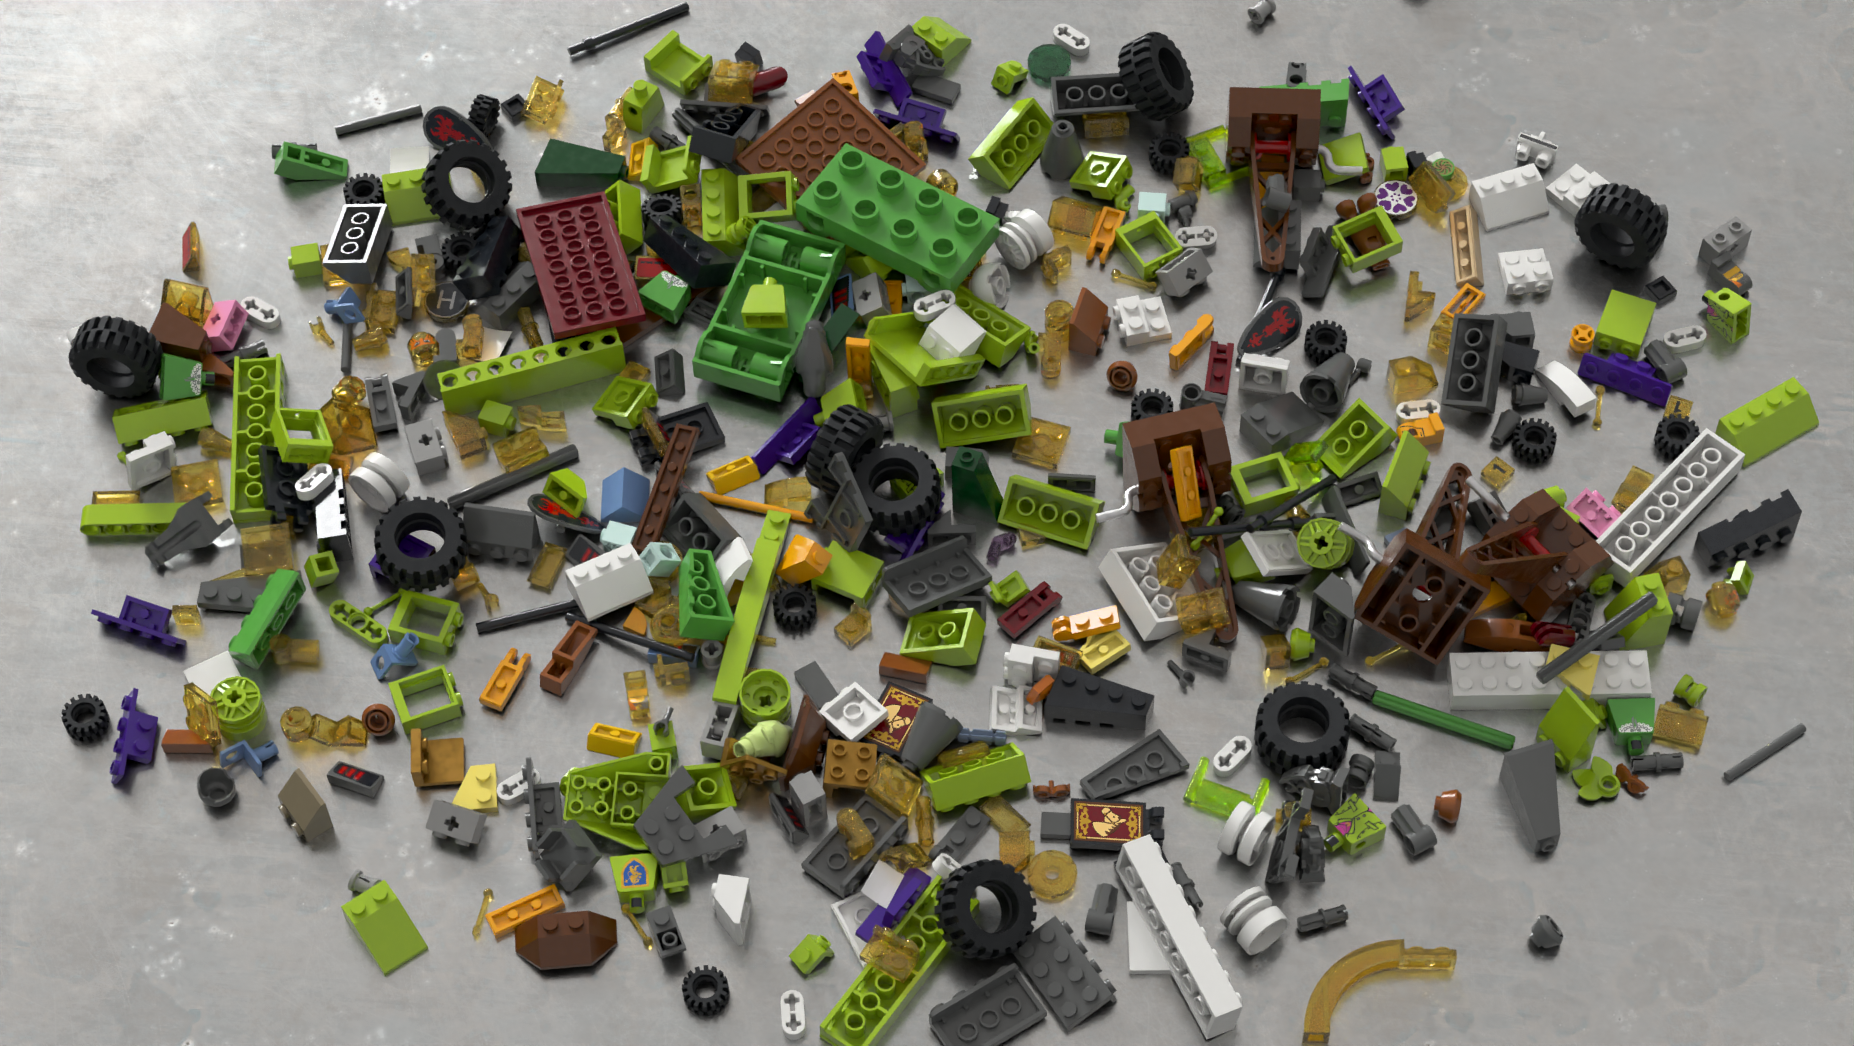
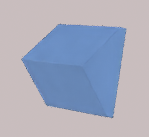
(624, 496)

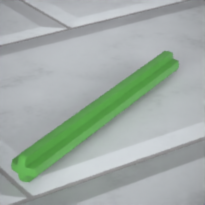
(1444, 719)

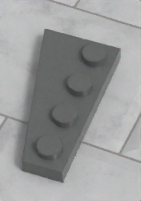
(233, 593)
(1139, 765)

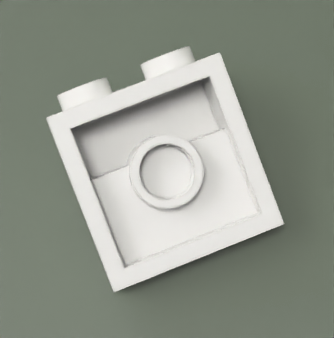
(1573, 188)
(1525, 271)
(1141, 320)
(152, 461)
(1029, 664)
(853, 713)

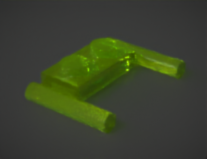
(1214, 170)
(1220, 797)

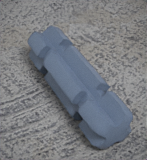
(987, 736)

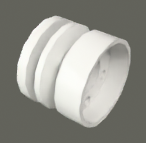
(1024, 239)
(1254, 920)

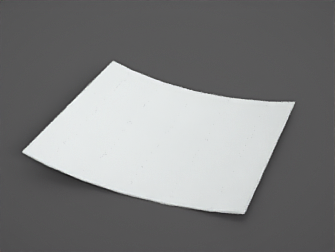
(408, 158)
(493, 343)
(882, 884)

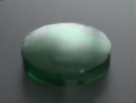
(1048, 62)

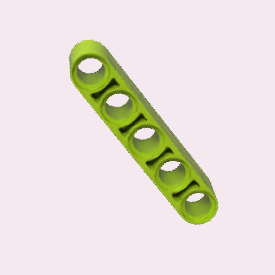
(127, 518)

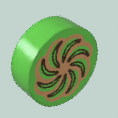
(1444, 167)

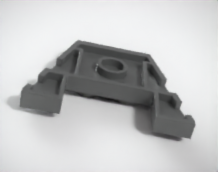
(848, 514)
(669, 830)
(1282, 860)

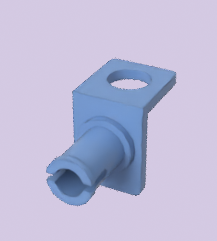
(346, 307)
(395, 655)
(252, 756)

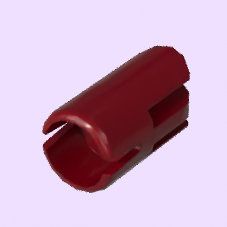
(769, 80)
(1553, 633)

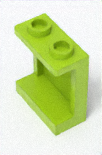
(677, 64)
(669, 168)
(1624, 323)
(851, 574)

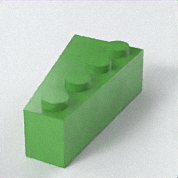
(1333, 100)
(702, 599)

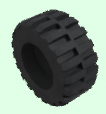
(1155, 76)
(447, 203)
(1620, 225)
(116, 356)
(845, 431)
(905, 464)
(412, 517)
(1303, 702)
(1014, 901)

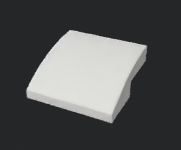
(733, 563)
(1013, 713)

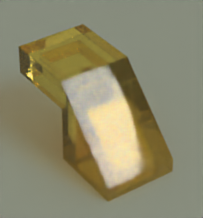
(343, 733)

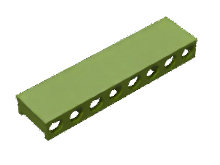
(533, 377)
(255, 395)
(879, 999)

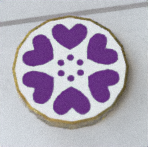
(1396, 198)

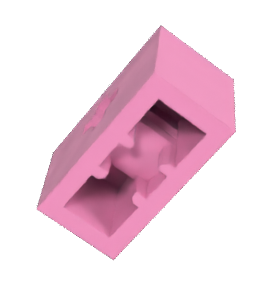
(225, 324)

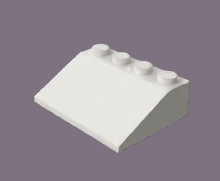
(1135, 583)

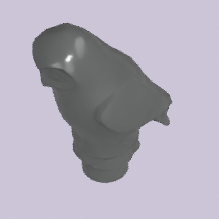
(814, 359)

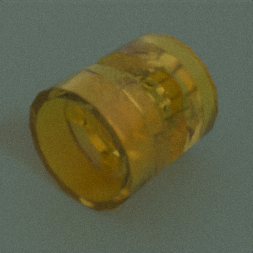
(1058, 317)

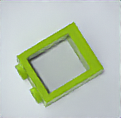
(745, 196)
(1384, 225)
(1139, 229)
(301, 450)
(1269, 500)
(405, 610)
(419, 682)

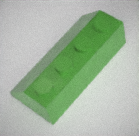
(267, 618)

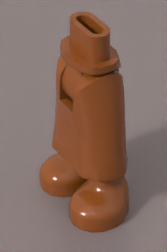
(1370, 237)

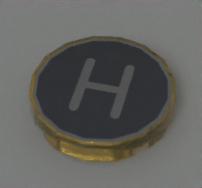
(446, 303)

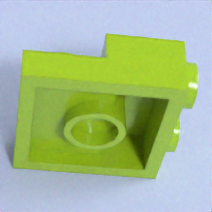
(1102, 174)
(625, 401)

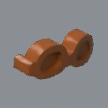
(1367, 177)
(1634, 784)
(1045, 792)

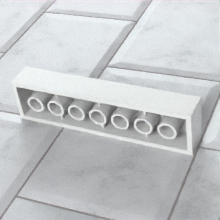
(1669, 505)
(1511, 682)
(1179, 936)

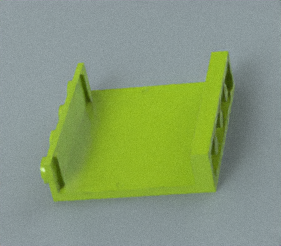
(899, 341)

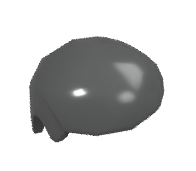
(215, 787)

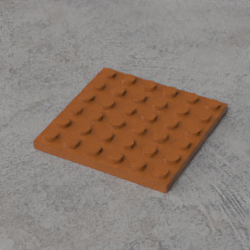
(815, 134)

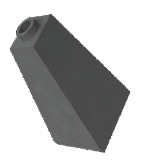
(1532, 789)

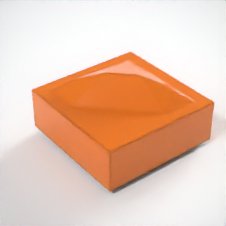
(1040, 690)

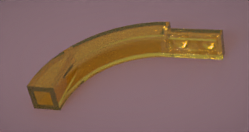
(1361, 964)

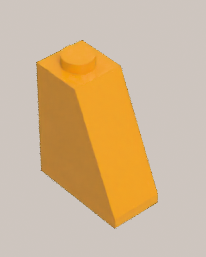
(803, 561)

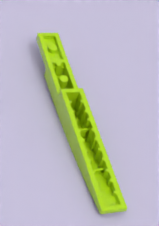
(751, 607)

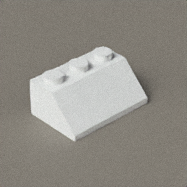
(1509, 197)
(608, 582)

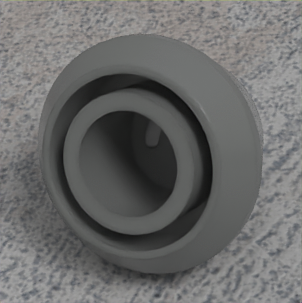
(1546, 932)

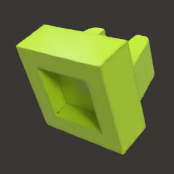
(1741, 577)

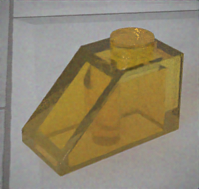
(1410, 374)
(465, 434)
(1672, 573)
(1016, 849)

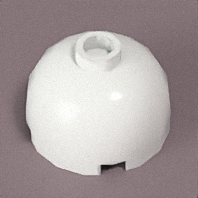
(990, 283)

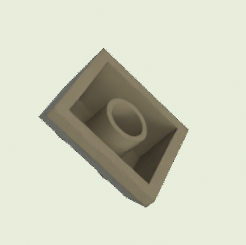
(304, 807)

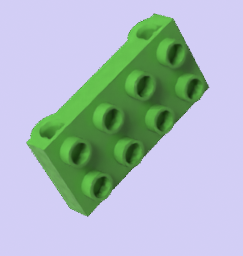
(897, 219)
(764, 358)

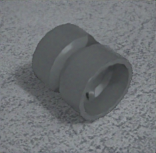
(1690, 613)

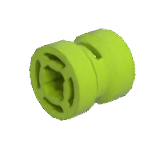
(740, 231)
(1690, 690)

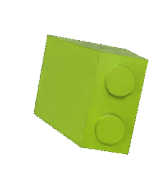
(1651, 626)

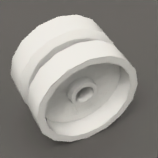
(379, 482)
(1246, 833)

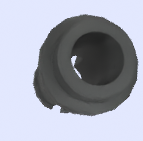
(1189, 198)

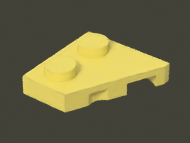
(1103, 649)
(1579, 674)
(479, 789)

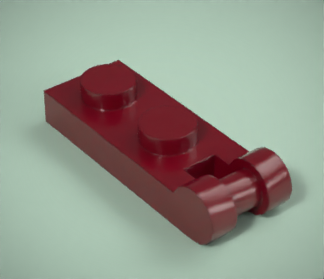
(1219, 368)
(1029, 609)

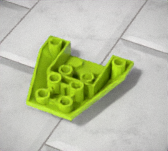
(615, 794)

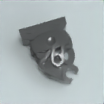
(912, 53)
(1328, 787)
(1311, 855)

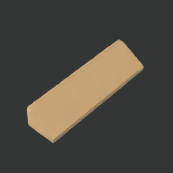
(1466, 246)

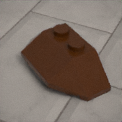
(806, 743)
(565, 939)

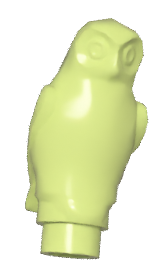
(764, 740)

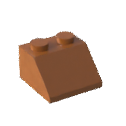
(1088, 324)

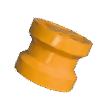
(1579, 333)

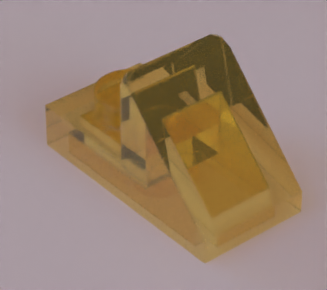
(1417, 300)

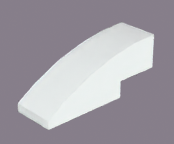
(1566, 388)

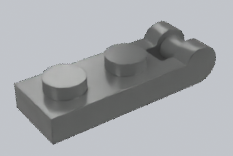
(381, 403)
(962, 834)

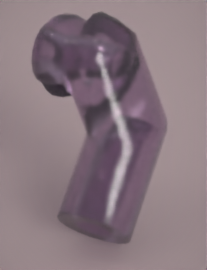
(999, 544)

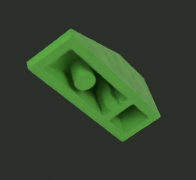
(308, 164)

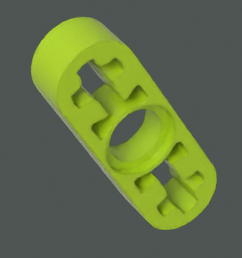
(353, 615)

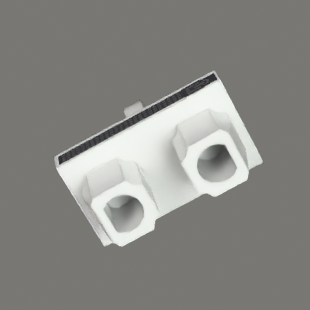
(1536, 147)

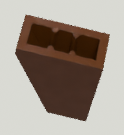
(180, 335)

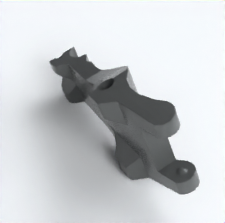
(188, 530)

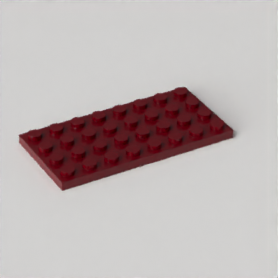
(580, 265)

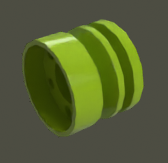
(1339, 547)
(763, 689)
(239, 708)

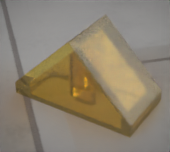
(1275, 651)

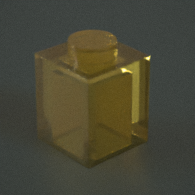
(1188, 174)

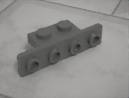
(715, 108)
(1318, 261)
(1337, 511)
(544, 806)

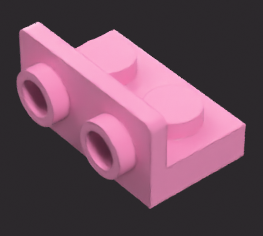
(1593, 511)

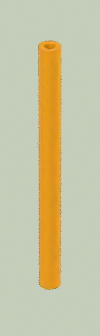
(753, 506)

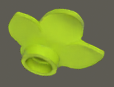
(1594, 779)

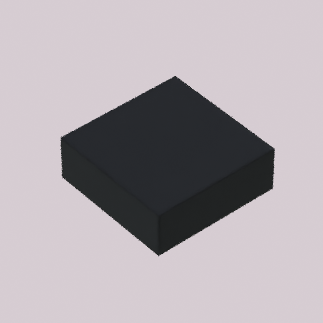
(513, 107)
(1660, 290)

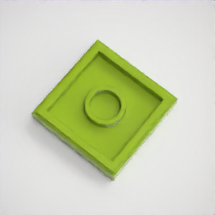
(1345, 152)

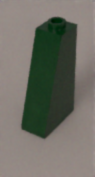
(579, 166)
(841, 325)
(974, 487)

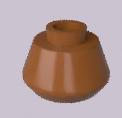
(1122, 375)
(378, 719)
(1448, 805)

